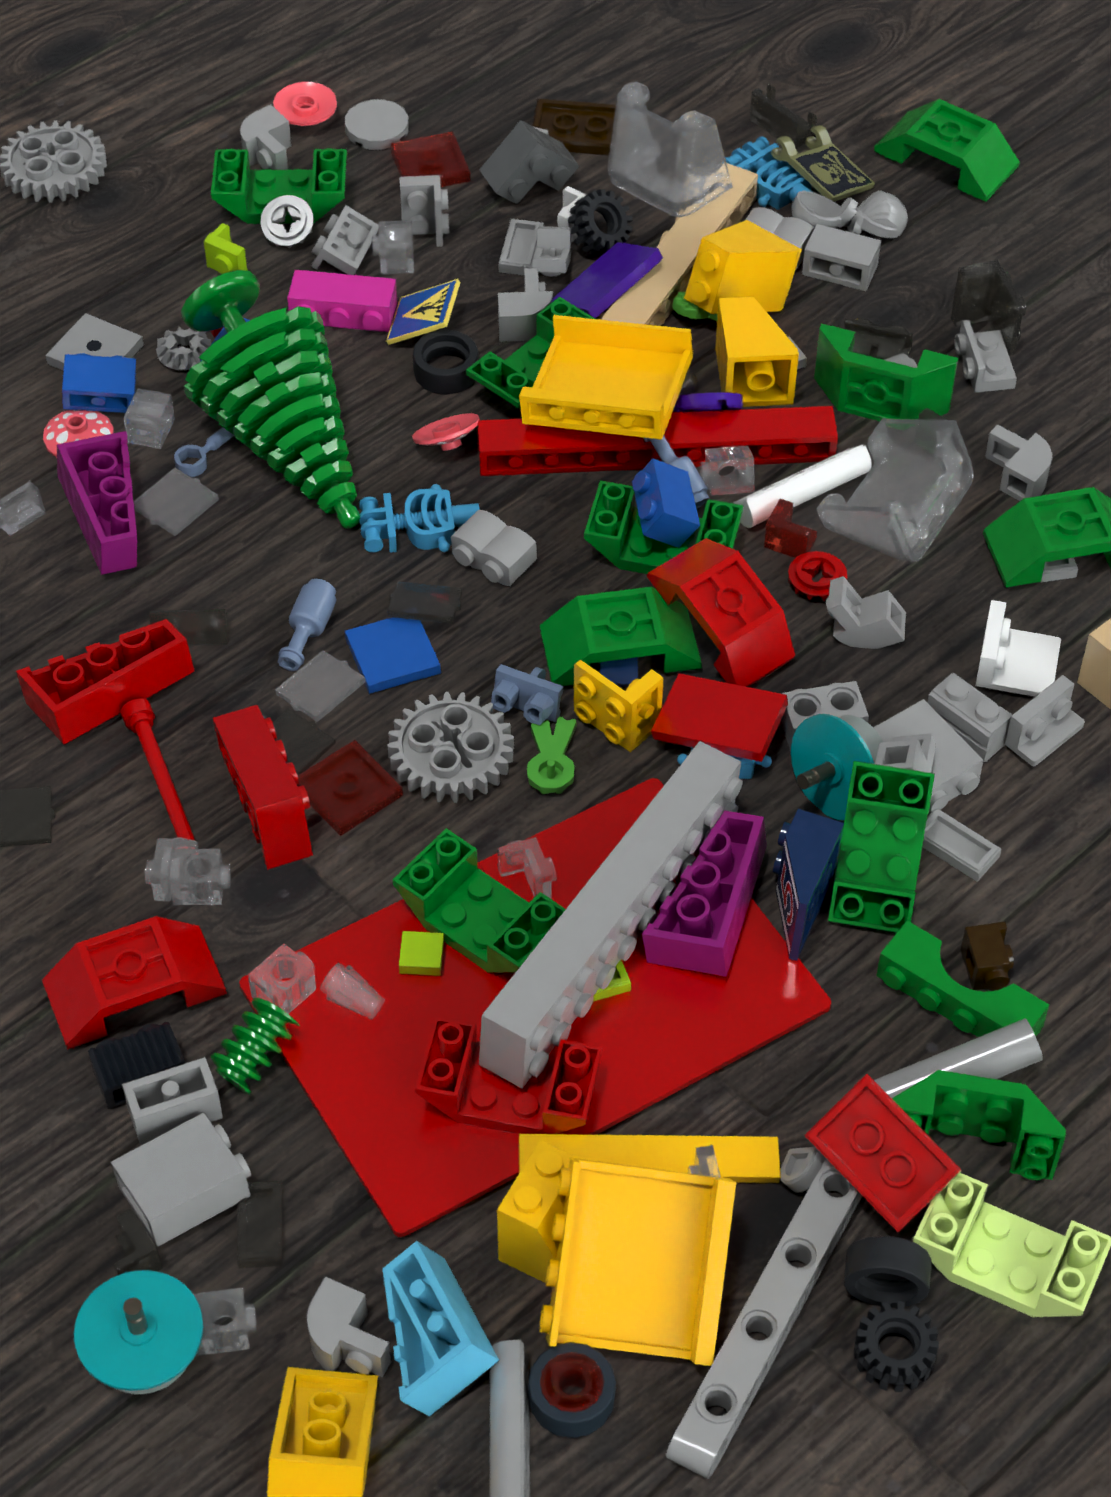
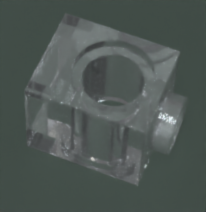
(149, 418)
(739, 480)
(193, 863)
(282, 964)
(230, 1336)

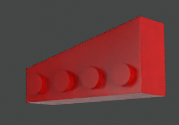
(94, 686)
(265, 785)

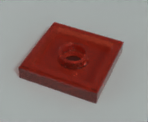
(430, 157)
(349, 787)

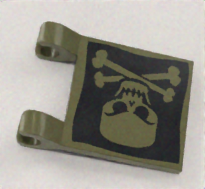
(824, 166)

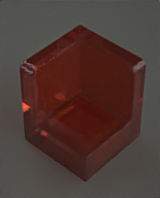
(786, 536)

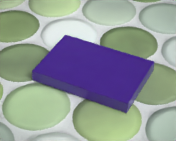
(610, 277)

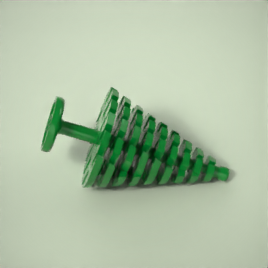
(273, 388)

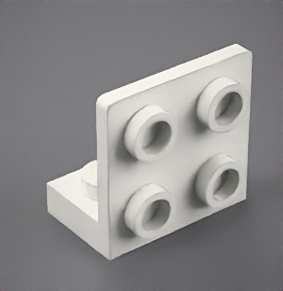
(1015, 658)

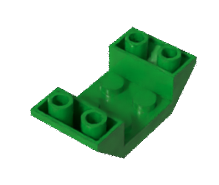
(955, 138)
(249, 191)
(522, 367)
(881, 387)
(1049, 530)
(618, 535)
(617, 628)
(881, 846)
(473, 908)
(991, 1111)

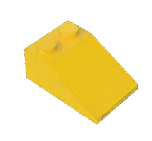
(322, 1434)

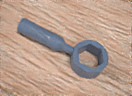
(194, 451)

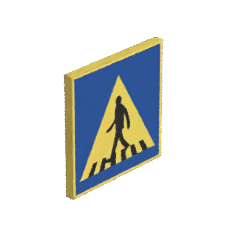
(423, 312)

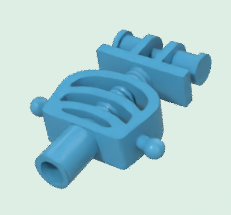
(777, 179)
(382, 523)

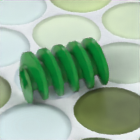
(252, 1043)

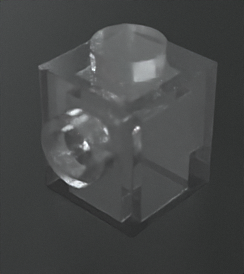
(394, 247)

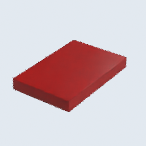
(721, 715)
(883, 1153)

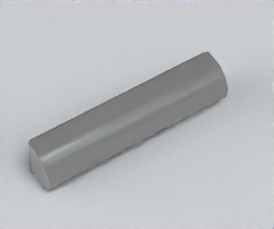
(985, 1056)
(509, 1421)

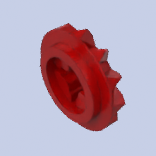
(808, 565)

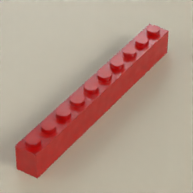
(770, 434)

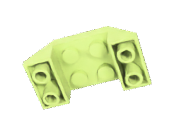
(1009, 1255)

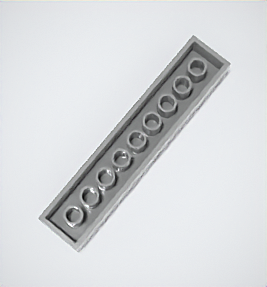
(606, 918)

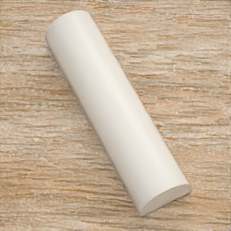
(805, 484)

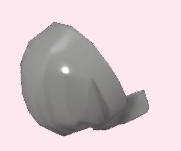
(822, 210)
(879, 215)

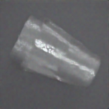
(350, 990)

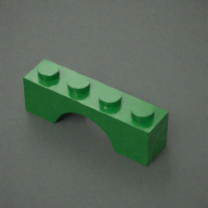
(914, 966)

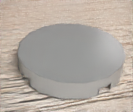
(376, 124)

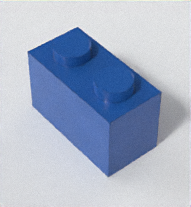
(98, 382)
(665, 503)

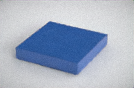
(392, 653)

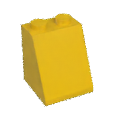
(742, 263)
(754, 354)
(529, 1211)

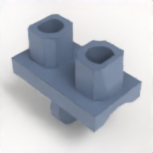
(527, 693)

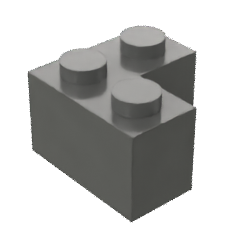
(526, 158)

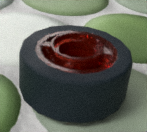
(567, 1413)

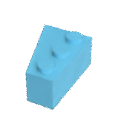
(435, 1329)

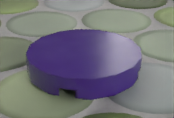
(709, 402)

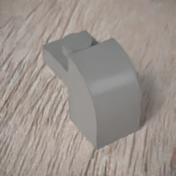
(266, 138)
(519, 309)
(1024, 462)
(865, 621)
(908, 752)
(335, 1331)

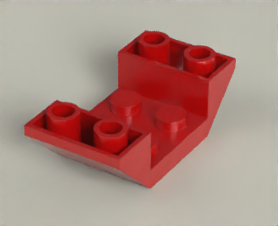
(730, 608)
(127, 971)
(477, 1097)

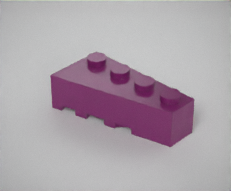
(100, 494)
(707, 910)

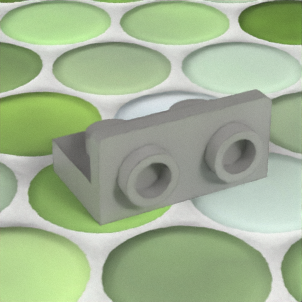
(423, 204)
(346, 241)
(984, 359)
(1044, 723)

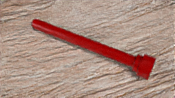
(139, 718)

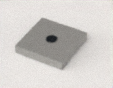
(94, 338)

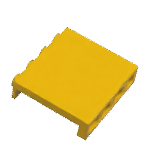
(609, 377)
(638, 1260)

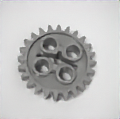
(52, 161)
(457, 756)

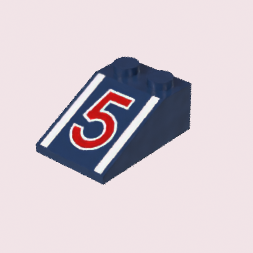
(805, 873)

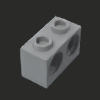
(834, 699)

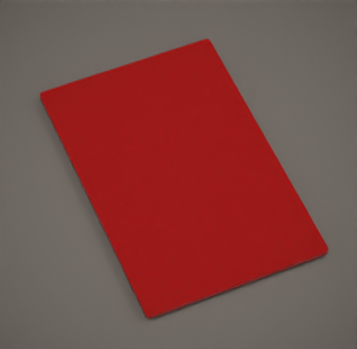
(652, 1039)

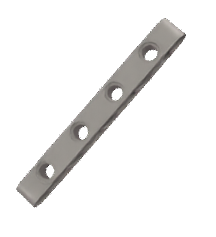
(769, 1310)

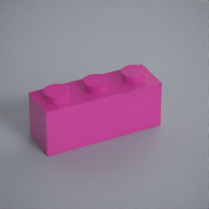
(346, 299)

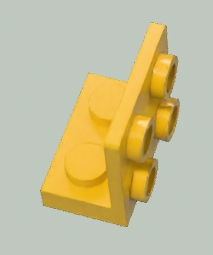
(619, 714)

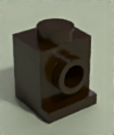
(987, 956)

